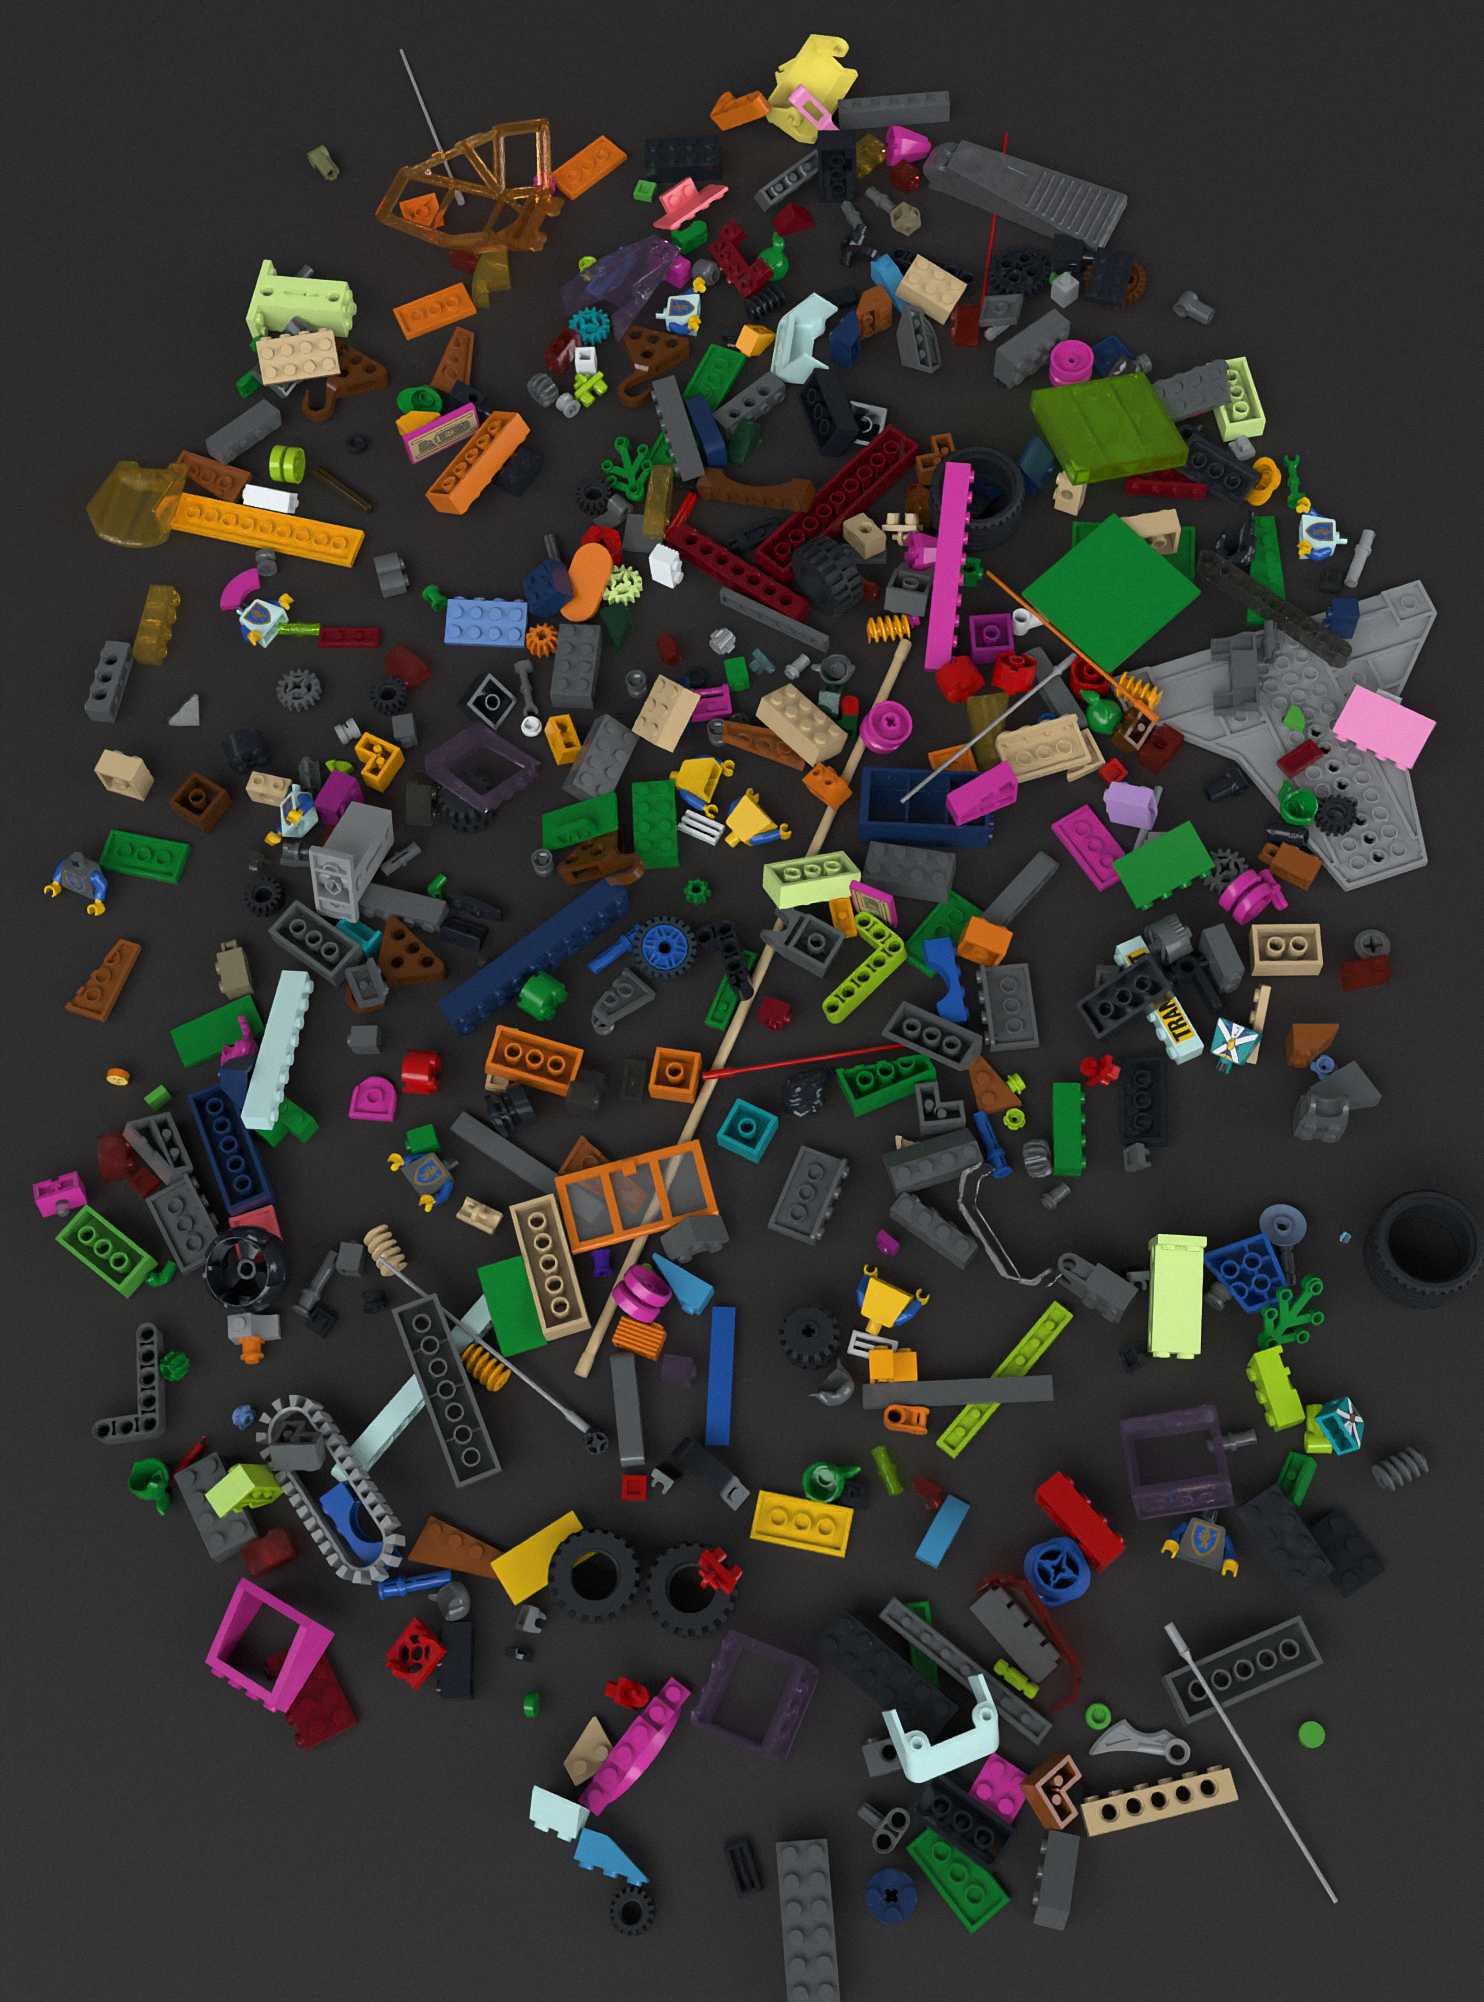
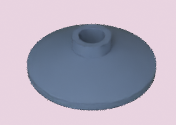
(1286, 1217)

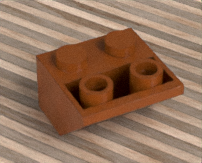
(874, 312)

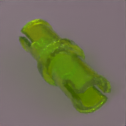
(299, 629)
(887, 1470)

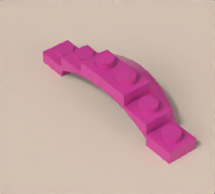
(636, 1748)

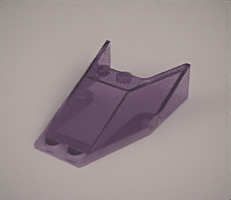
(623, 279)

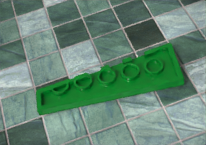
(1267, 564)

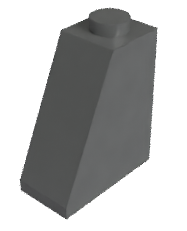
(1349, 1081)

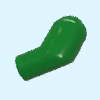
(163, 1277)

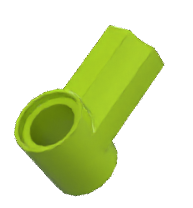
(1314, 1438)

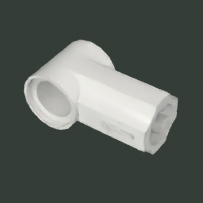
(1024, 620)

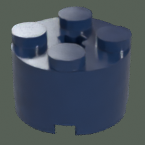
(889, 1880)

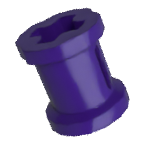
(602, 1263)

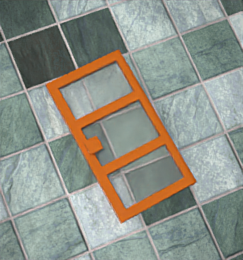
(635, 1196)

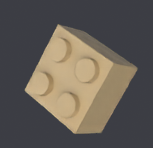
(124, 774)

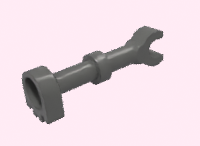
(523, 668)

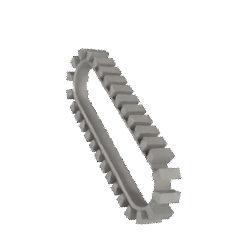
(357, 1478)

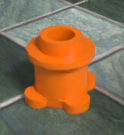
(251, 1349)

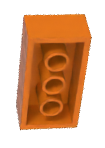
(533, 1060)

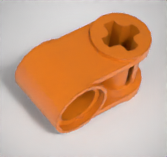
(908, 1419)

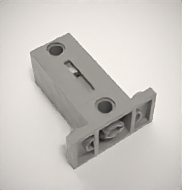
(350, 860)

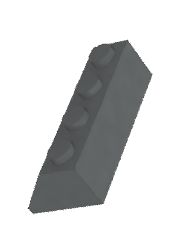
(934, 1037)
(932, 1161)

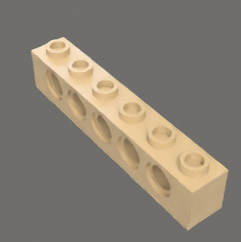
(1223, 1792)

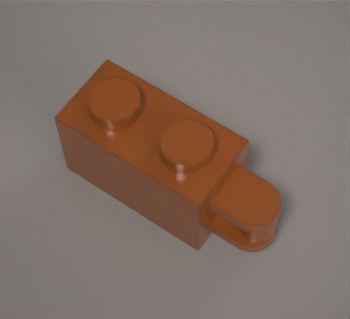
(1291, 864)

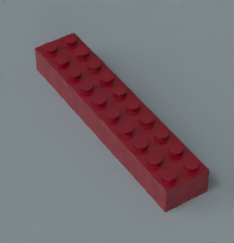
(839, 499)

